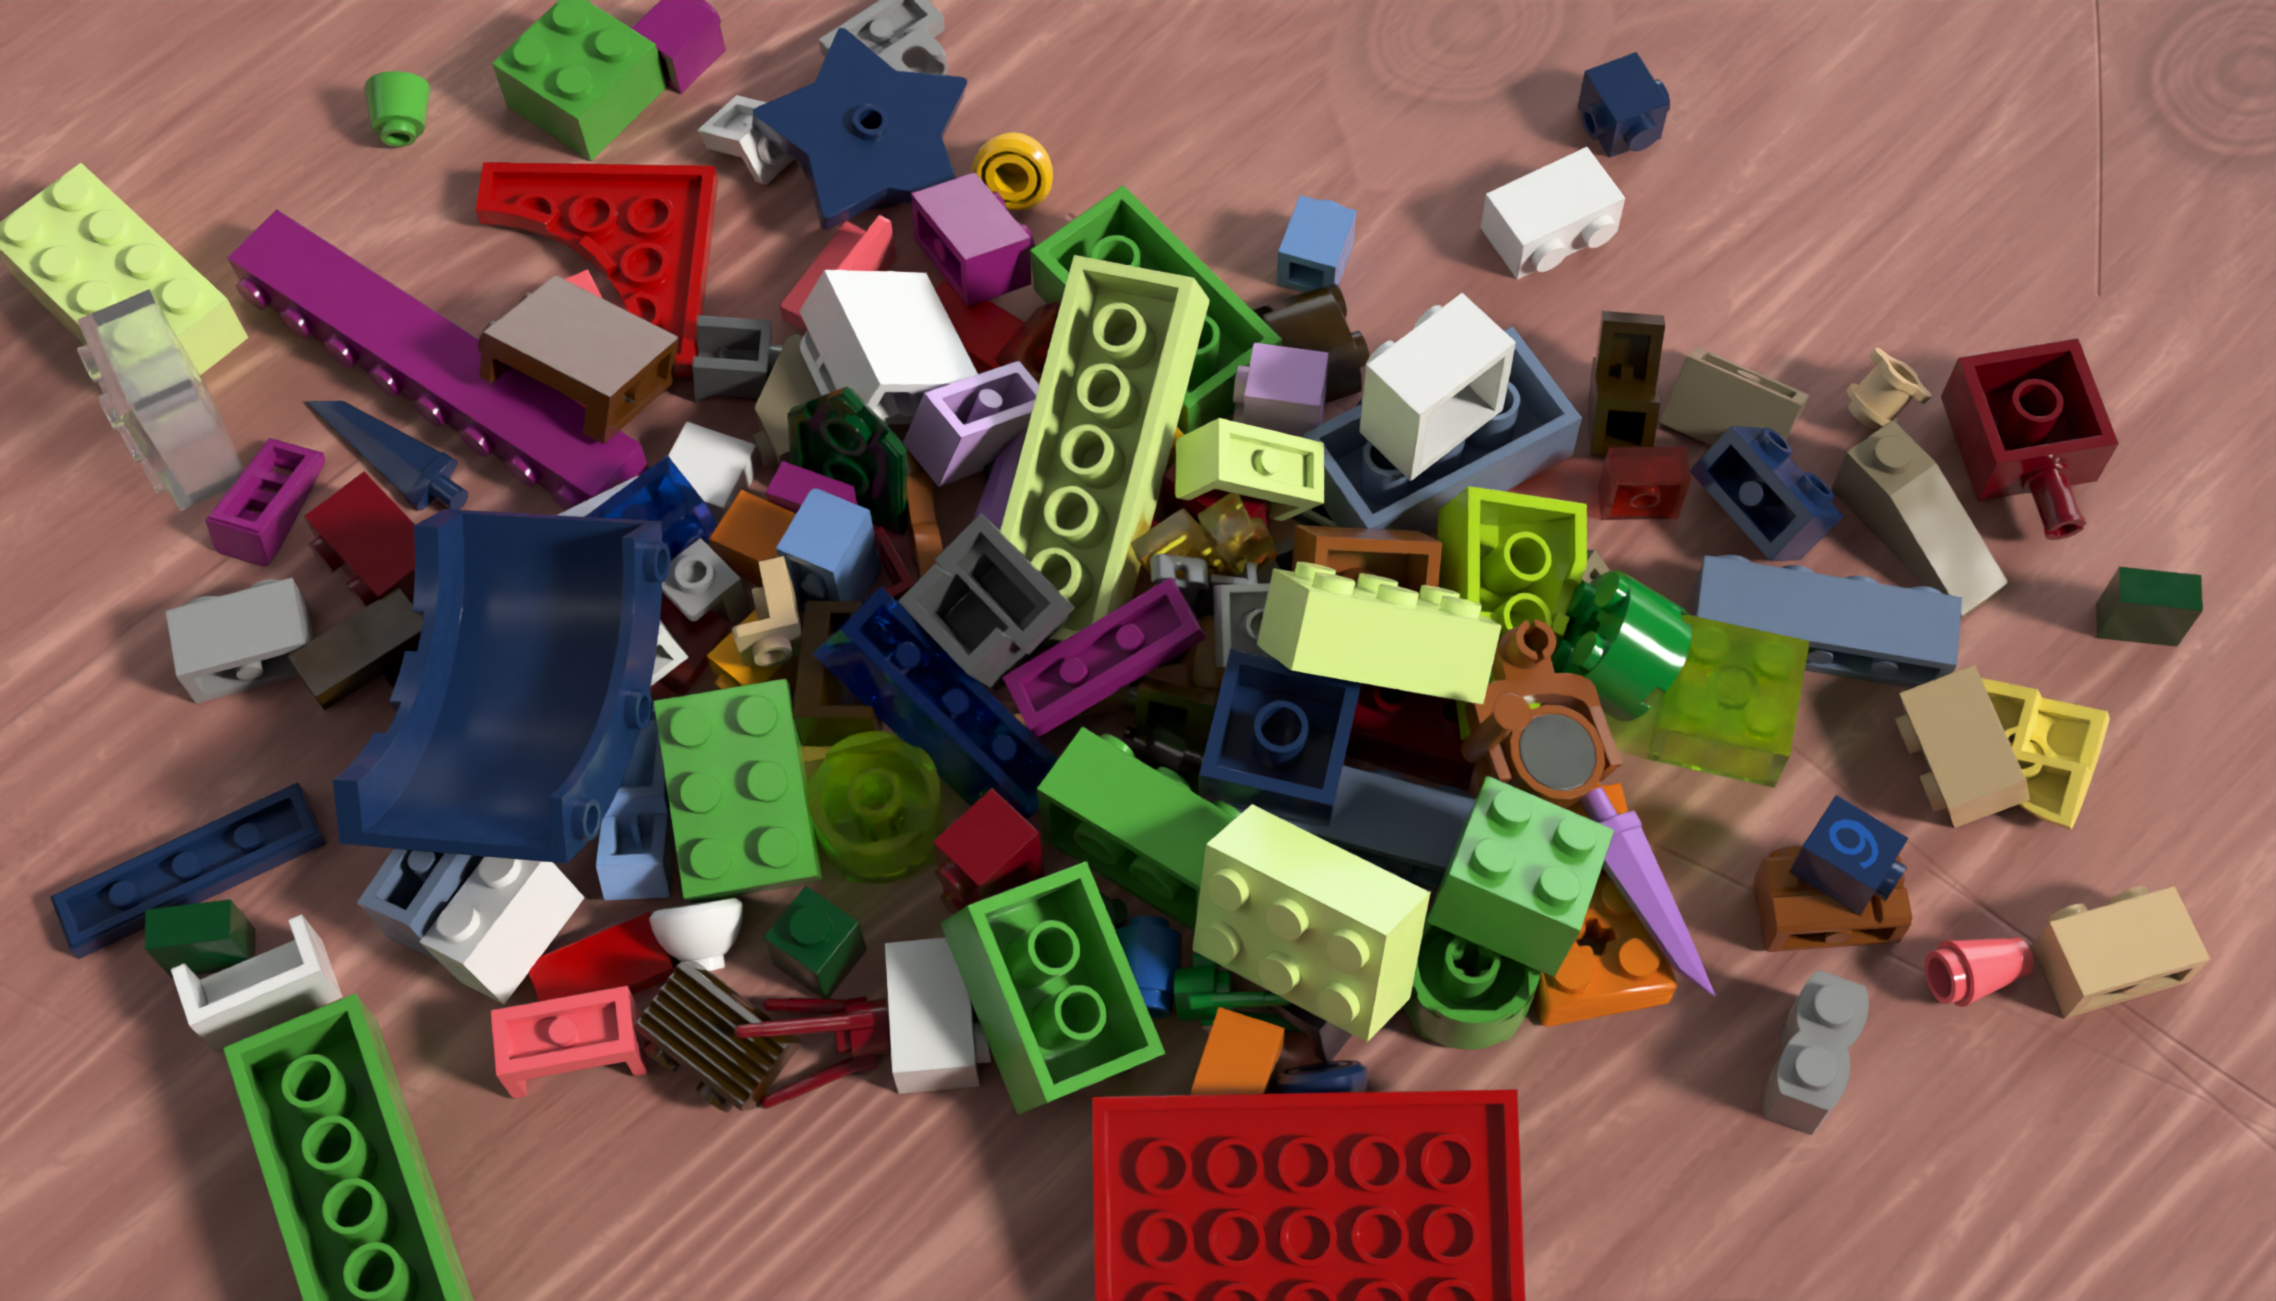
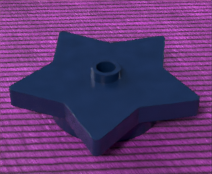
(864, 130)

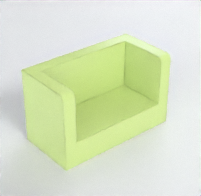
(1252, 464)

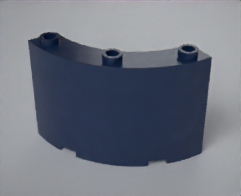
(517, 690)

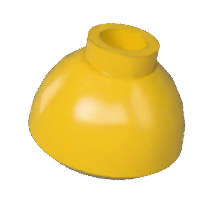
(1015, 169)

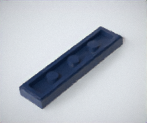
(188, 869)

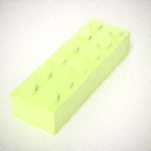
(1103, 431)

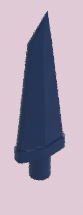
(404, 461)

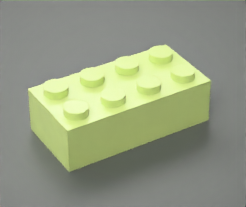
(89, 250)

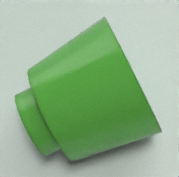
(397, 106)

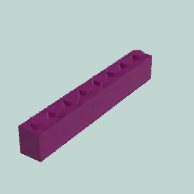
(429, 362)

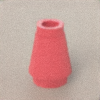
(1976, 968)

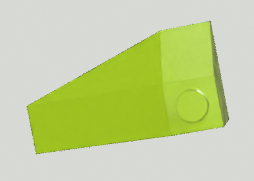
(1513, 558)

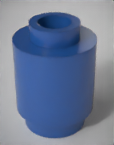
(1153, 957)

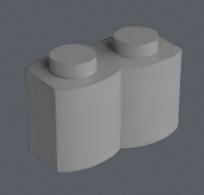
(1815, 1052)

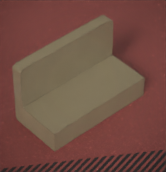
(1722, 394)

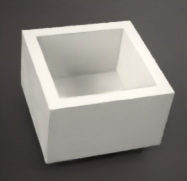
(1435, 385)

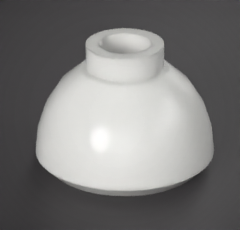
(699, 930)

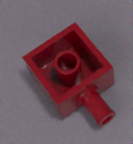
(2031, 427)

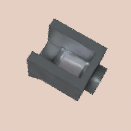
(733, 357)

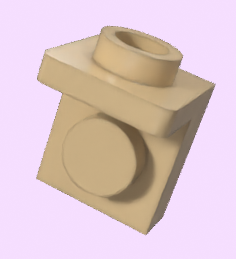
(779, 625)

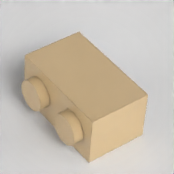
(1963, 746)
(2119, 949)

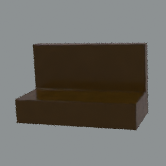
(358, 648)

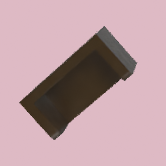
(823, 705)

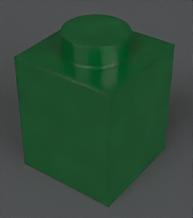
(815, 943)

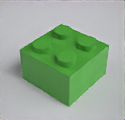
(580, 75)
(1521, 876)

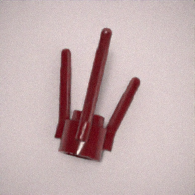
(857, 1027)

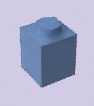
(1315, 245)

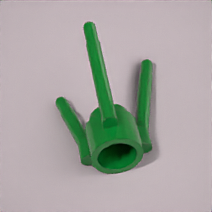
(1205, 988)

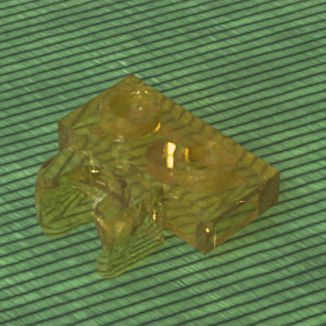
(1223, 539)

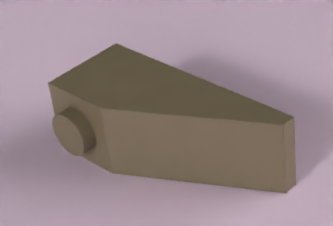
(1918, 516)

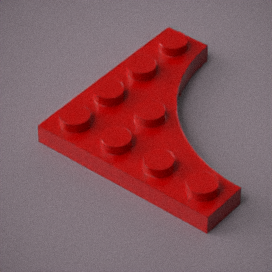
(631, 221)

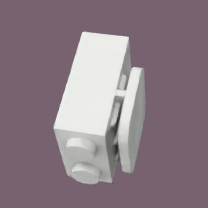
(881, 339)

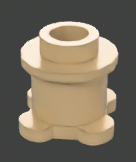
(1885, 391)

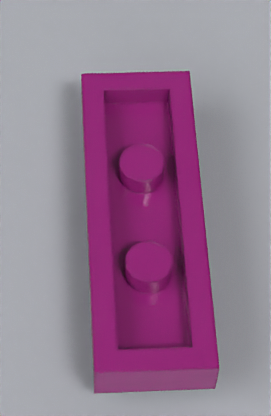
(1104, 657)

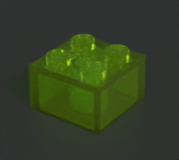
(1731, 703)

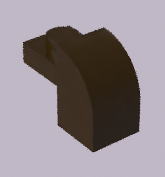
(1624, 381)

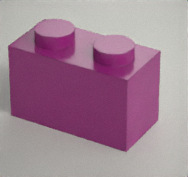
(972, 238)

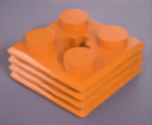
(1623, 979)

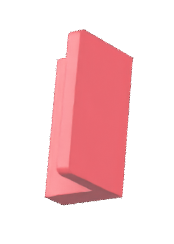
(848, 250)

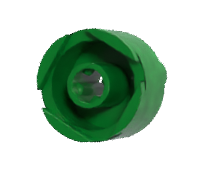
(1623, 642)

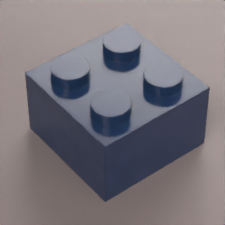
(1278, 739)

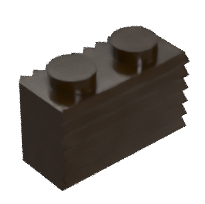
(695, 1026)

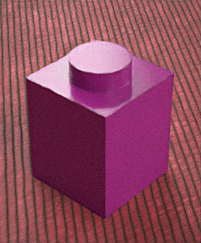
(685, 38)

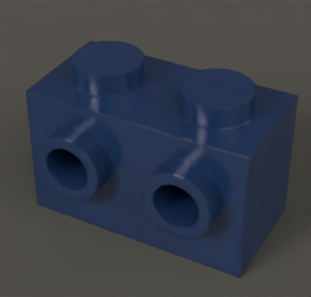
(1767, 492)

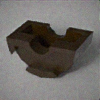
(1318, 323)
(1170, 726)

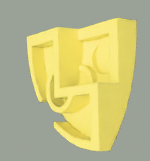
(2054, 747)

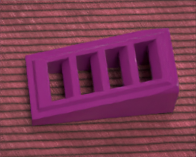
(258, 536)

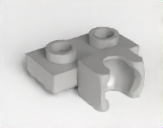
(899, 34)

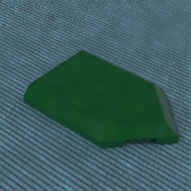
(851, 444)

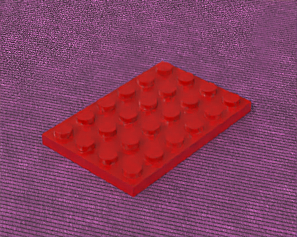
(1308, 1197)

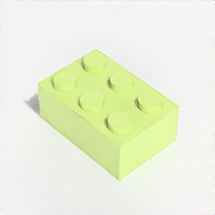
(1378, 633)
(1309, 921)

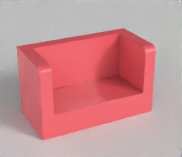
(566, 1037)

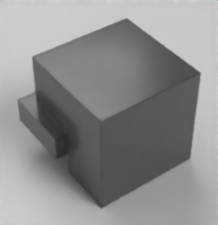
(986, 604)

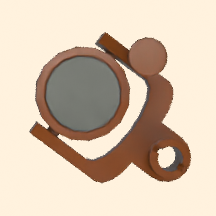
(1545, 748)

